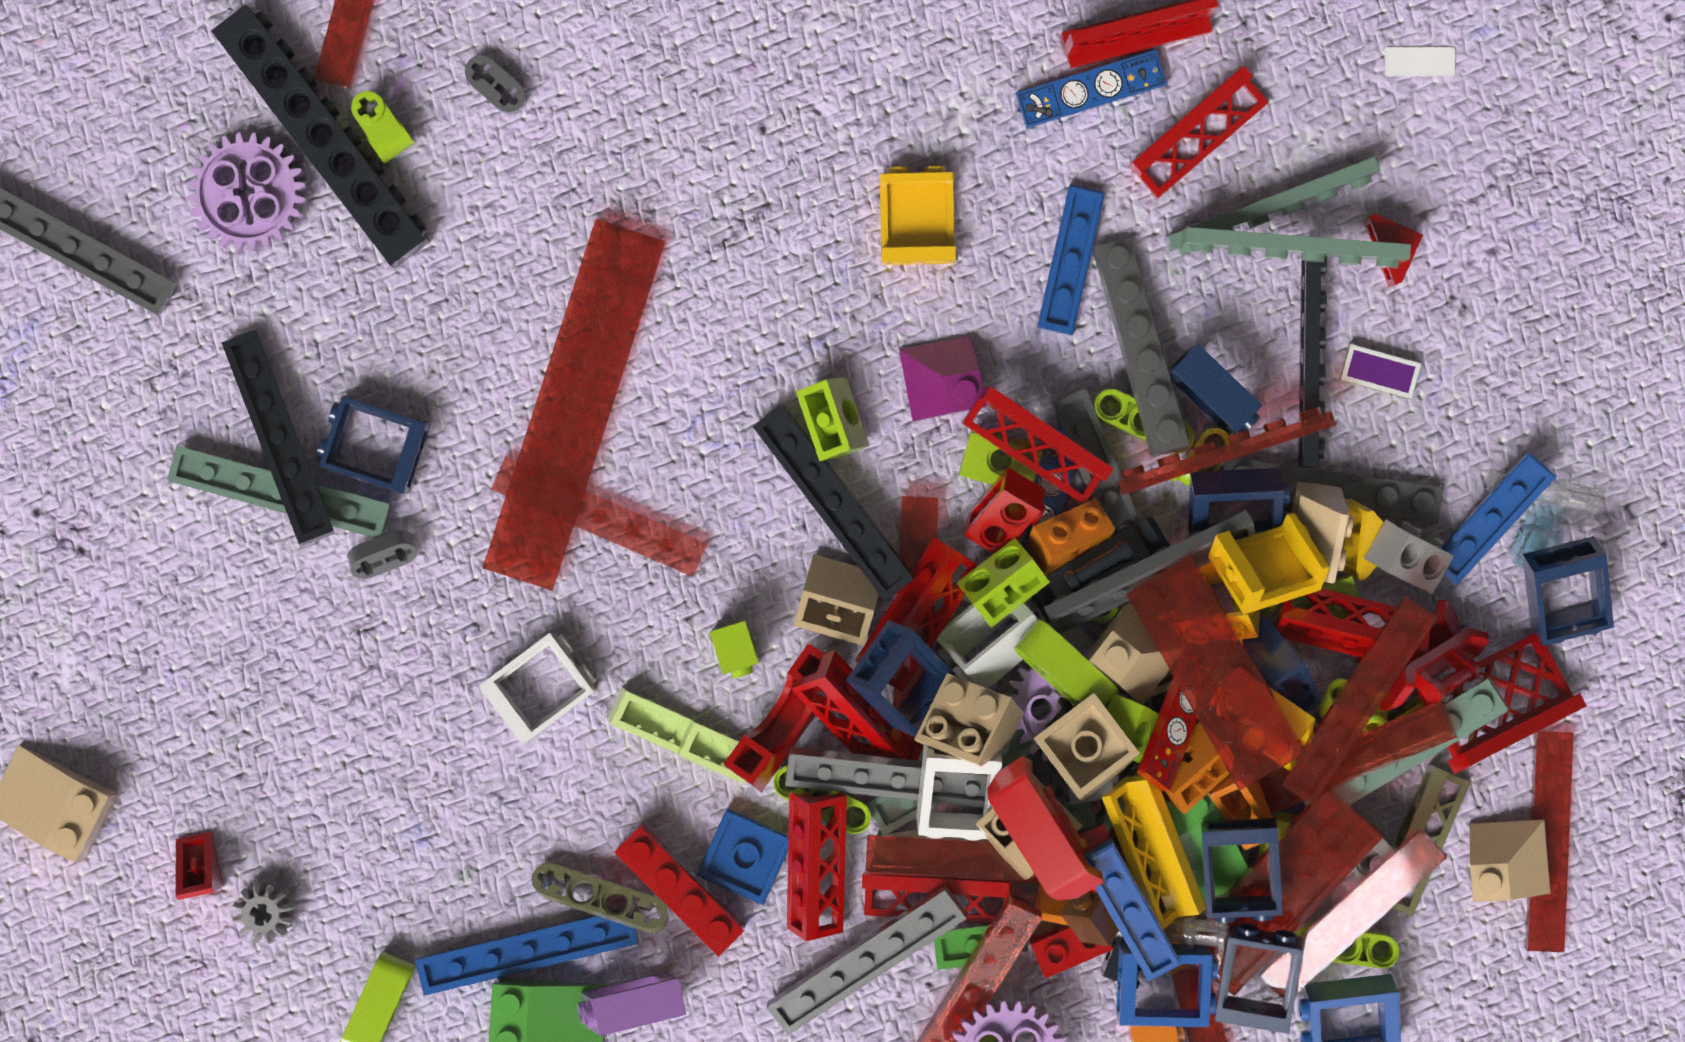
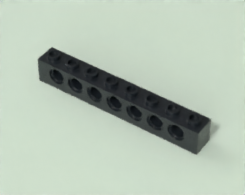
(236, 36)

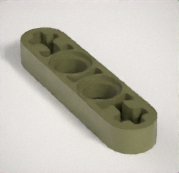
(602, 892)

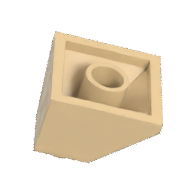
(1129, 656)
(1087, 747)
(1508, 860)

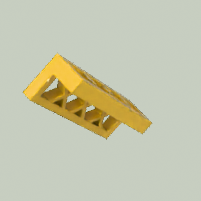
(1157, 846)

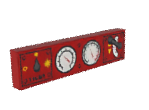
(1168, 739)

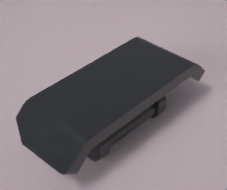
(1102, 561)

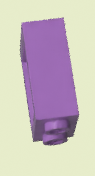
(631, 1003)

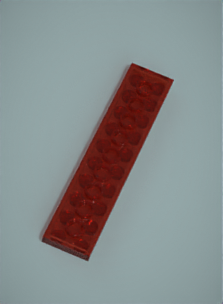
(574, 404)

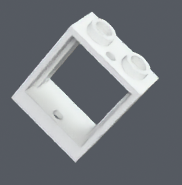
(995, 660)
(509, 710)
(945, 824)

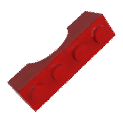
(768, 745)
(679, 889)

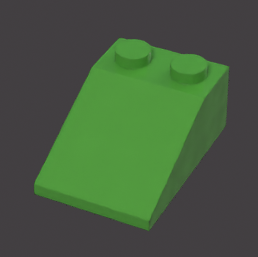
(1227, 859)
(538, 1011)

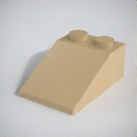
(53, 804)

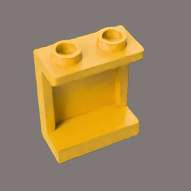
(917, 216)
(1269, 565)

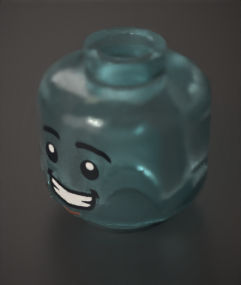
(1532, 538)

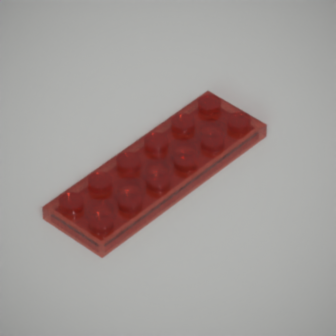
(1216, 673)
(1314, 859)

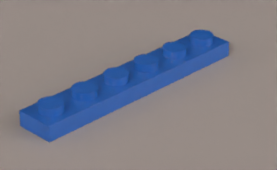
(522, 952)

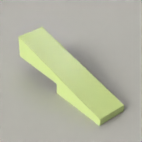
(673, 731)

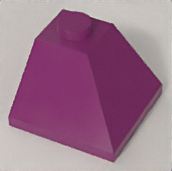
(941, 378)

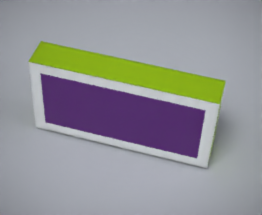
(1380, 371)

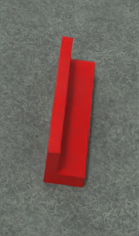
(1191, 121)
(1049, 436)
(914, 603)
(1323, 630)
(863, 717)
(804, 864)
(928, 885)

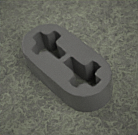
(501, 78)
(382, 554)

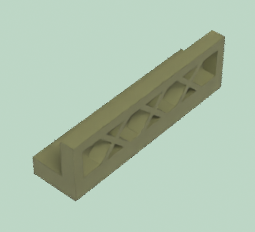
(1418, 815)

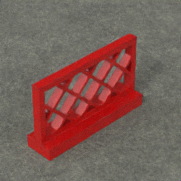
(1138, 32)
(1523, 723)

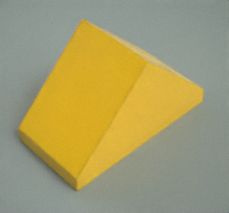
(1364, 531)

